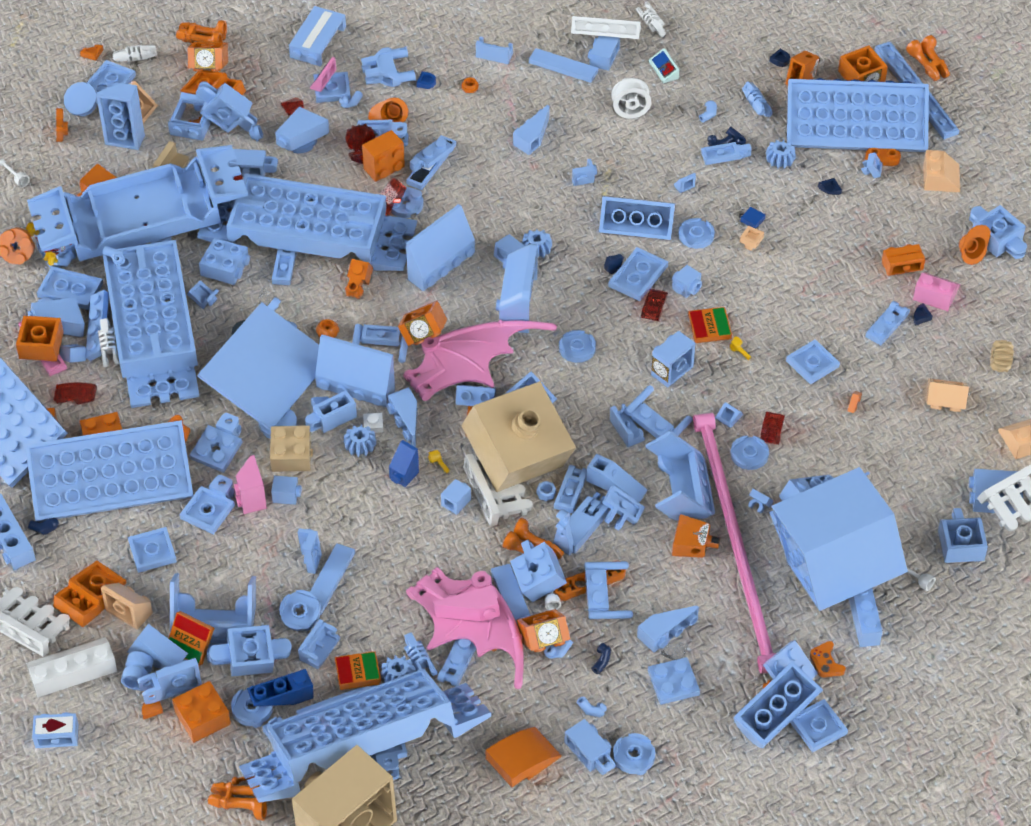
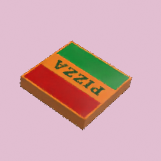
(710, 325)
(191, 636)
(357, 670)

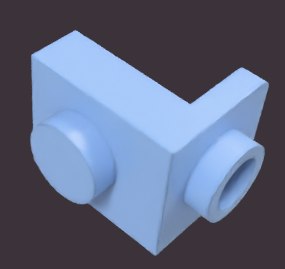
(584, 175)
(203, 295)

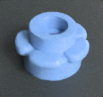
(256, 132)

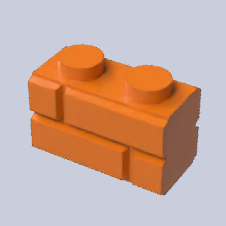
(903, 259)

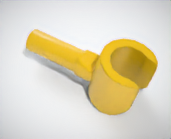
(736, 344)
(435, 456)

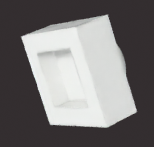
(374, 421)

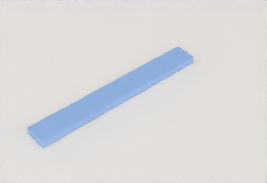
(904, 72)

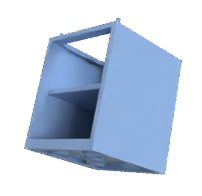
(840, 538)

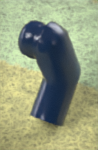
(738, 138)
(712, 140)
(44, 527)
(603, 661)

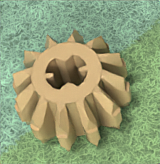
(1001, 355)

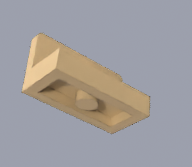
(170, 155)

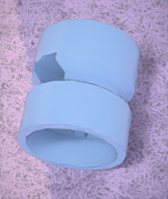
(137, 665)

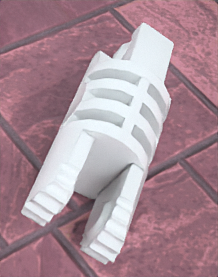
(652, 19)
(135, 53)
(107, 342)

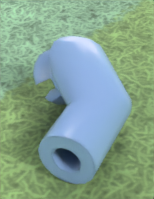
(346, 103)
(711, 110)
(117, 255)
(557, 651)
(588, 709)

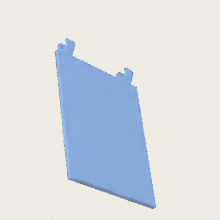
(263, 365)

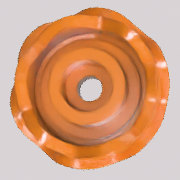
(327, 327)

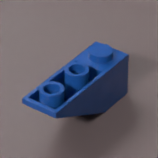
(283, 690)

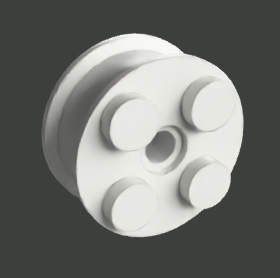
(631, 98)

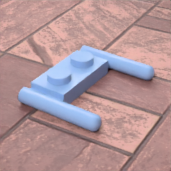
(381, 336)
(649, 419)
(597, 590)

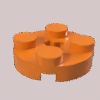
(24, 241)

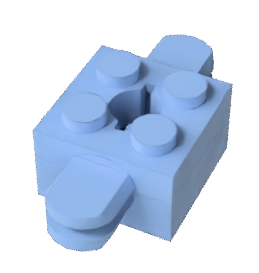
(226, 107)
(1005, 231)
(250, 642)

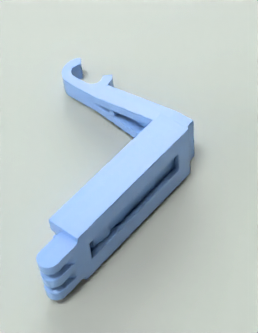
(577, 528)

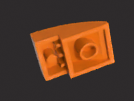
(216, 79)
(83, 595)
(521, 755)

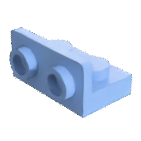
(473, 395)
(310, 548)

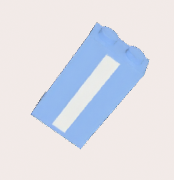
(315, 35)

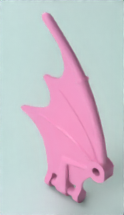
(465, 355)
(486, 635)

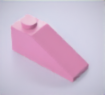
(471, 605)

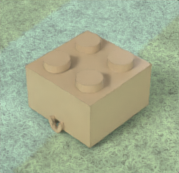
(290, 448)

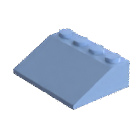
(439, 248)
(355, 368)

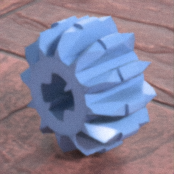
(780, 154)
(539, 238)
(359, 440)
(396, 668)

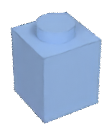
(285, 490)
(456, 496)

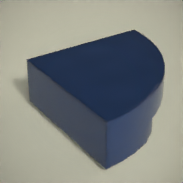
(830, 187)
(922, 315)

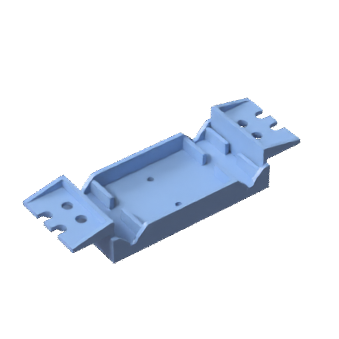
(169, 201)
(334, 221)
(153, 334)
(370, 719)

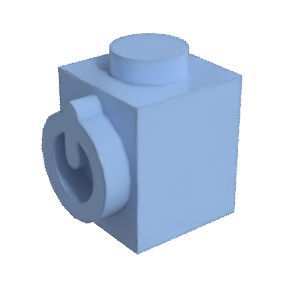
(687, 281)

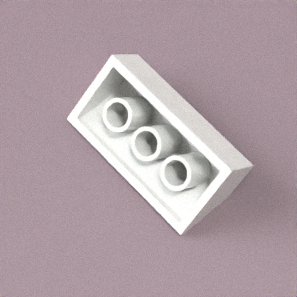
(71, 667)

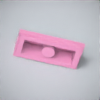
(324, 76)

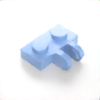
(623, 505)

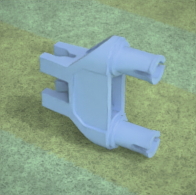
(382, 69)

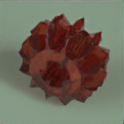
(358, 136)

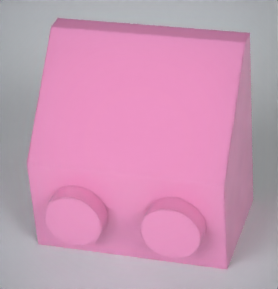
(935, 291)
(250, 487)

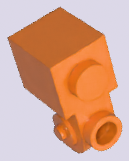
(358, 274)

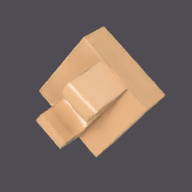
(751, 238)

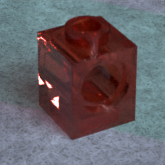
(772, 427)

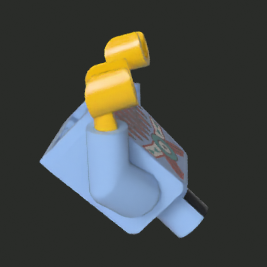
(55, 257)

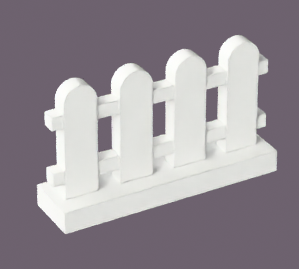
(605, 27)
(1011, 494)
(491, 500)
(29, 632)

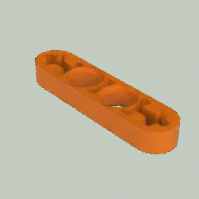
(576, 591)

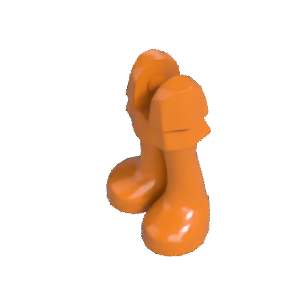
(191, 32)
(932, 69)
(521, 532)
(224, 798)

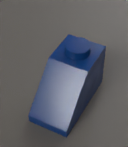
(404, 464)

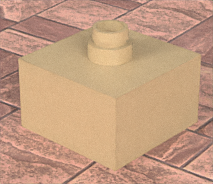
(518, 436)
(347, 794)

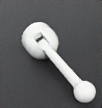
(20, 178)
(925, 580)
(552, 601)

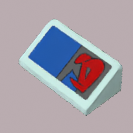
(664, 66)

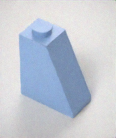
(301, 129)
(66, 309)
(158, 647)

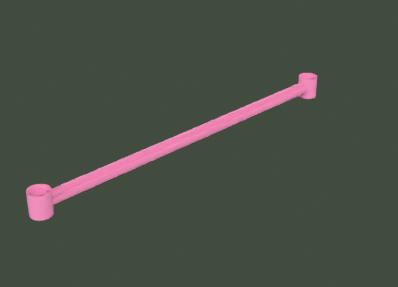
(706, 424)

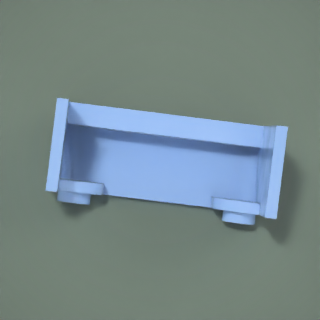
(520, 272)
(687, 477)
(219, 619)

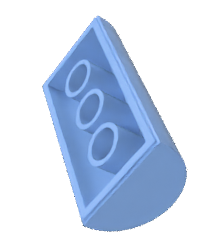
(776, 705)

